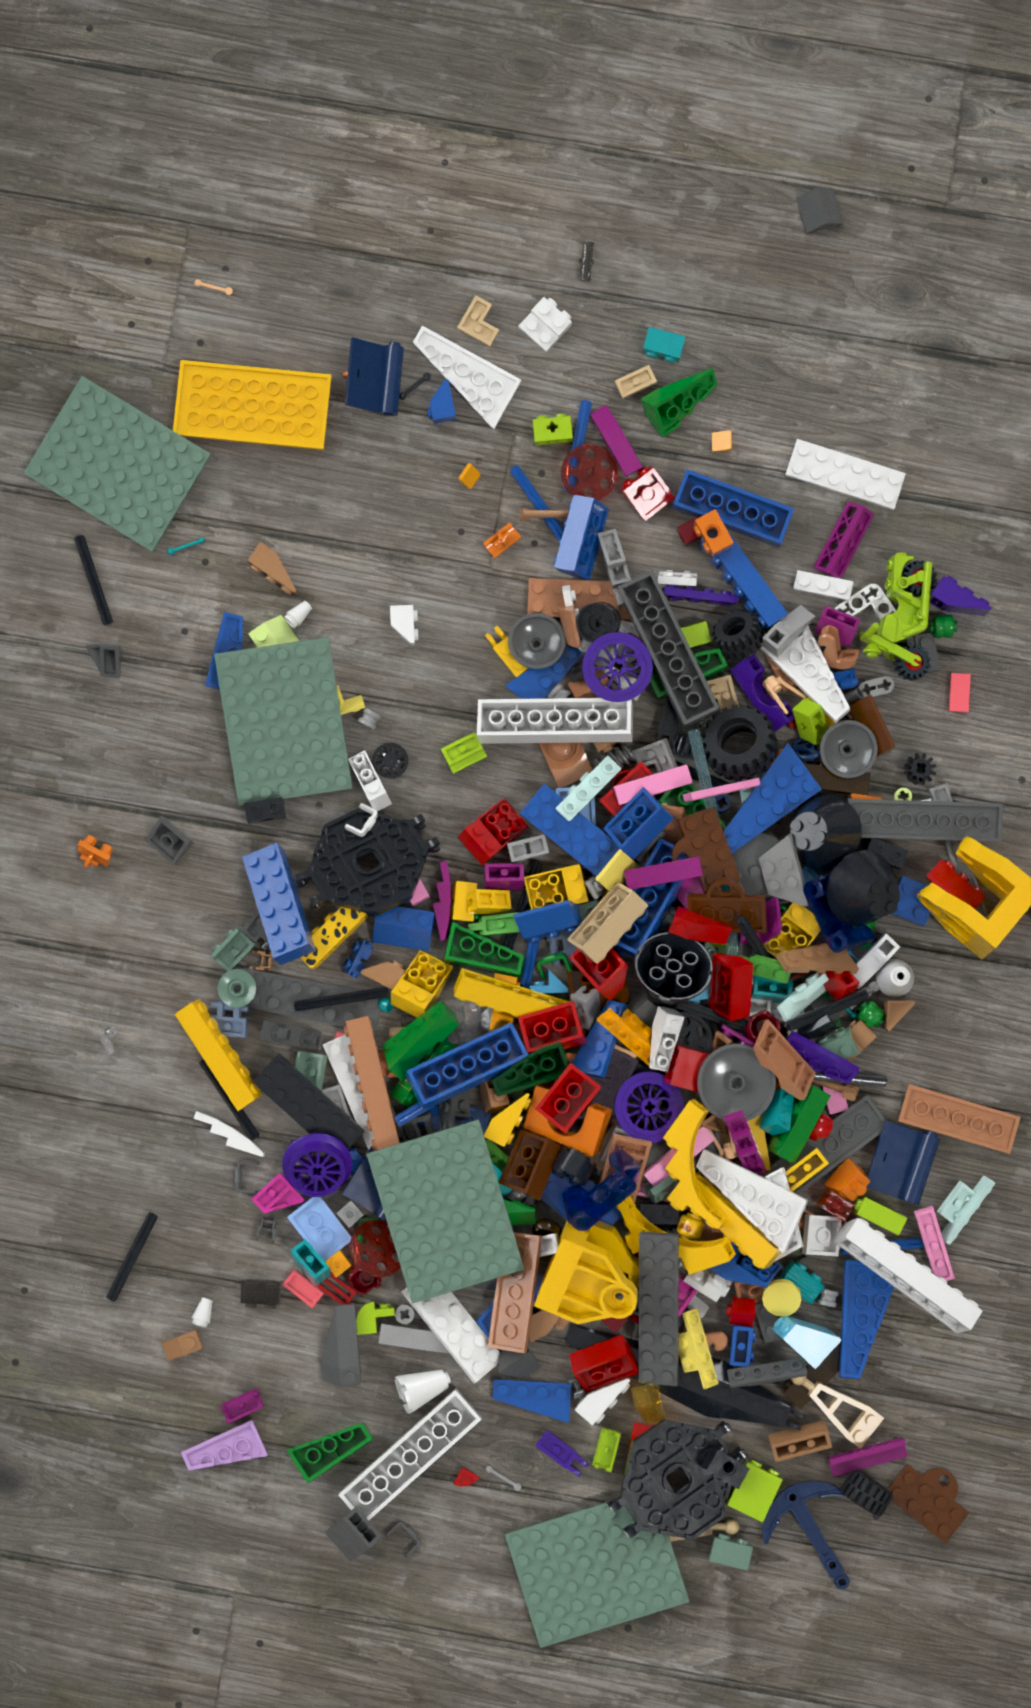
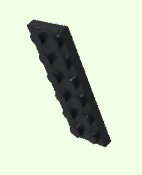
(306, 1102)

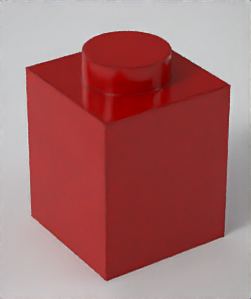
(741, 1311)

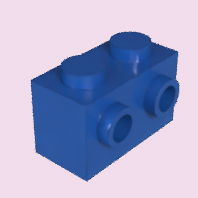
(740, 1346)

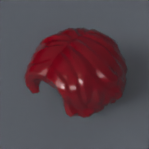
(756, 1022)
(362, 1282)

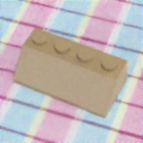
(607, 922)

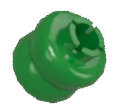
(943, 626)
(870, 1014)

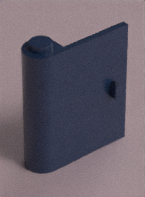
(374, 376)
(905, 1163)
(363, 1189)

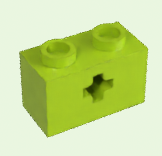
(562, 428)
(810, 721)

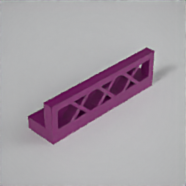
(846, 541)
(867, 1456)

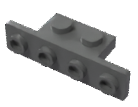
(454, 1108)
(767, 1373)

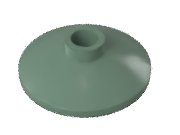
(229, 981)

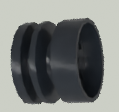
(587, 620)

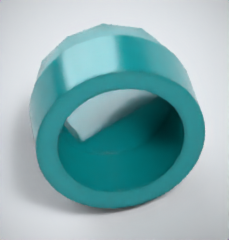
(385, 1004)

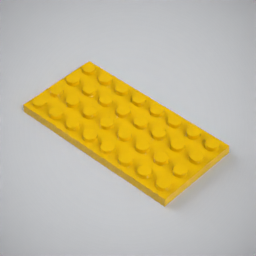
(252, 405)

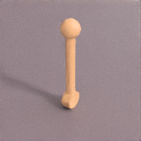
(228, 290)

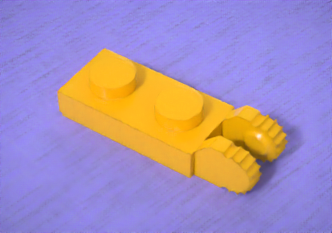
(503, 652)

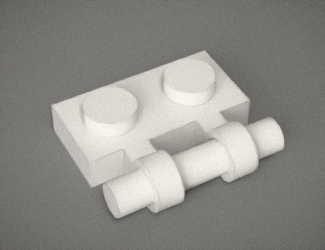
(677, 578)

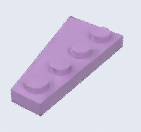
(228, 1447)

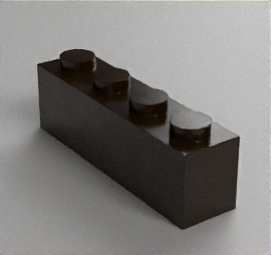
(836, 784)
(822, 1374)

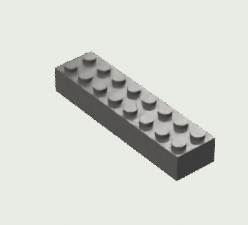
(668, 649)

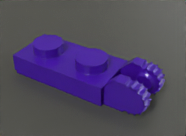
(560, 1452)

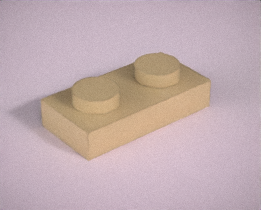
(635, 382)

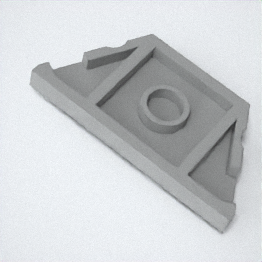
(783, 872)

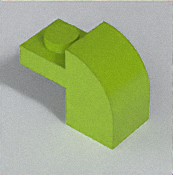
(368, 1316)

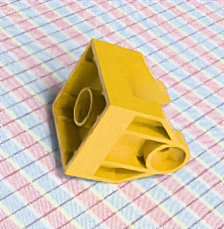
(963, 921)
(588, 1274)

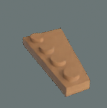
(816, 958)

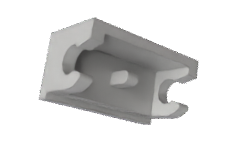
(587, 1006)

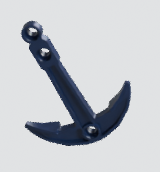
(804, 1491)

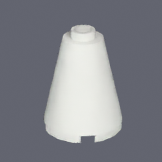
(888, 981)
(420, 1388)

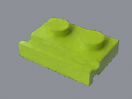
(463, 753)

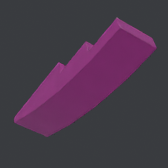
(616, 440)
(663, 873)
(443, 908)
(745, 1142)

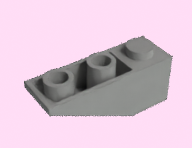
(787, 630)

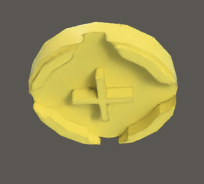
(781, 1297)

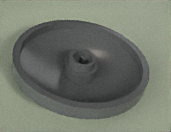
(748, 863)
(735, 1082)

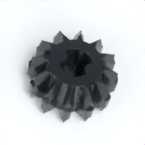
(681, 747)
(926, 770)

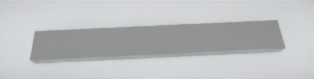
(942, 794)

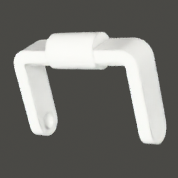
(368, 825)

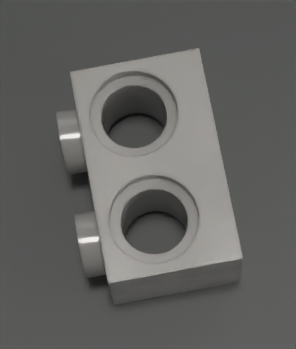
(528, 849)

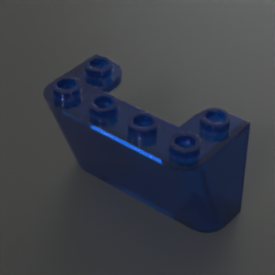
(838, 935)
(587, 1208)

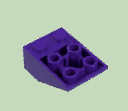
(953, 598)

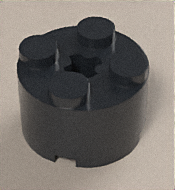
(573, 1166)

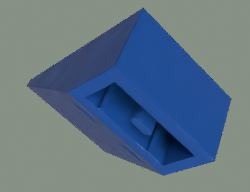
(744, 1271)

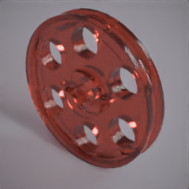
(597, 471)
(368, 1248)

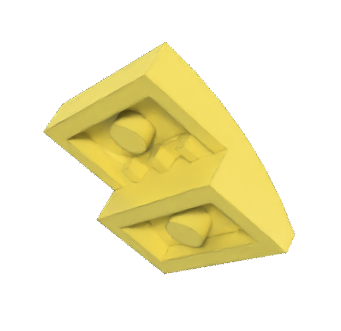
(614, 870)

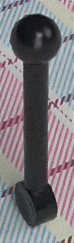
(426, 376)

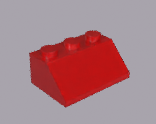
(955, 883)
(607, 975)
(731, 986)
(551, 1026)
(568, 1098)
(604, 1363)

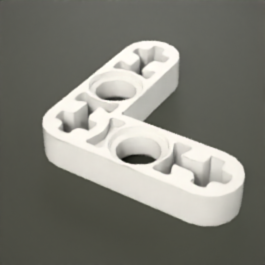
(874, 602)

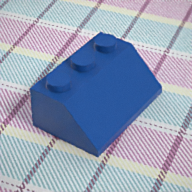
(638, 823)
(548, 921)
(404, 928)

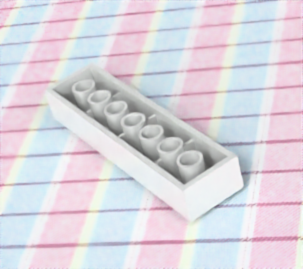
(554, 720)
(908, 1275)
(411, 1455)

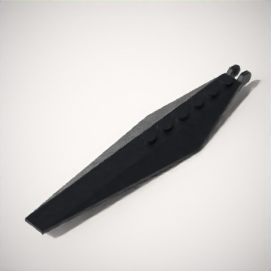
(718, 1401)

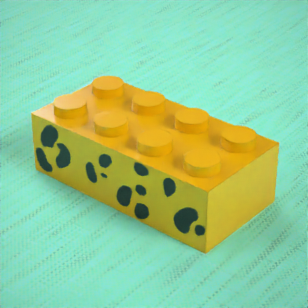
(333, 934)

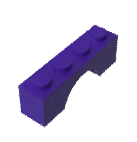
(749, 676)

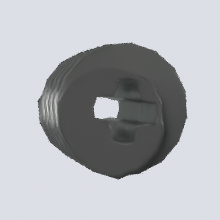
(619, 757)

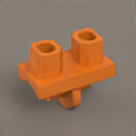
(502, 540)
(92, 855)

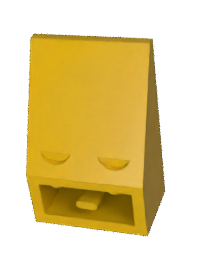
(557, 887)
(797, 932)
(420, 984)
(503, 1124)

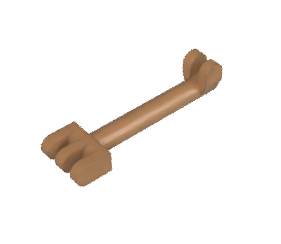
(526, 514)
(849, 1091)

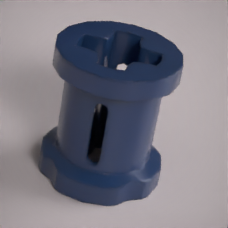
(726, 801)

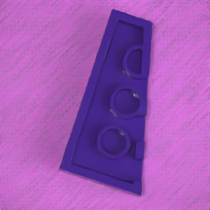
(694, 596)
(822, 1059)

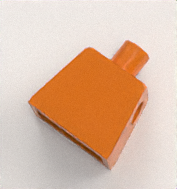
(848, 1181)

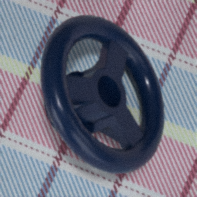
(808, 749)

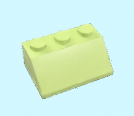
(273, 632)

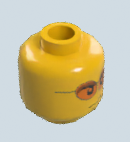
(690, 1227)

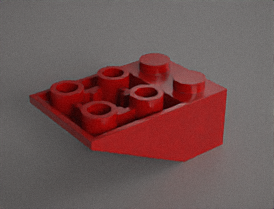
(492, 831)

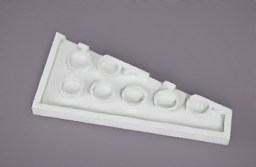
(476, 380)
(809, 671)
(763, 1202)

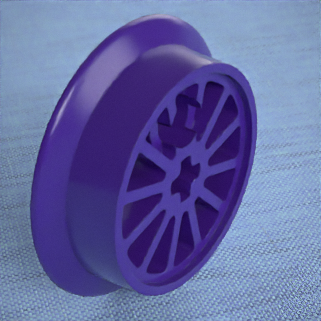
(643, 659)
(673, 1099)
(317, 1166)

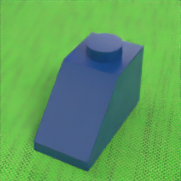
(442, 405)

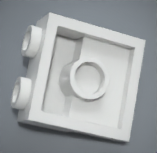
(546, 324)
(820, 1234)
(709, 1284)

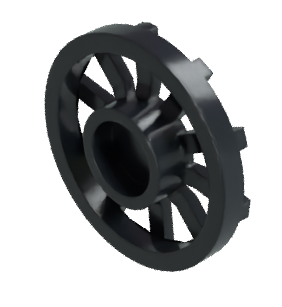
(390, 760)

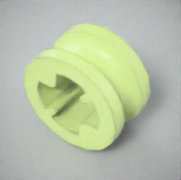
(905, 791)

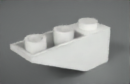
(369, 781)
(875, 958)
(664, 1037)
(597, 1401)

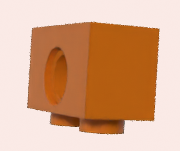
(708, 522)

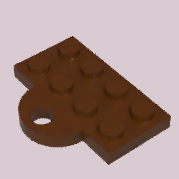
(706, 839)
(730, 904)
(928, 1500)

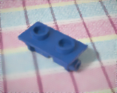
(846, 679)
(360, 949)

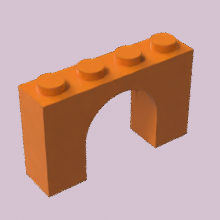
(586, 1140)

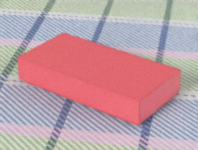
(959, 692)
(303, 1288)

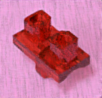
(836, 1205)

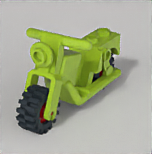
(907, 620)

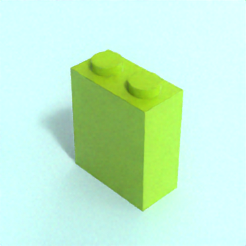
(879, 1215)
(756, 1491)

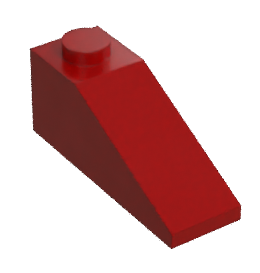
(698, 927)
(840, 984)

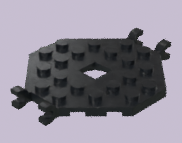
(374, 891)
(650, 1496)

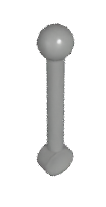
(517, 1486)

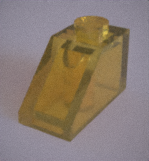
(648, 1402)

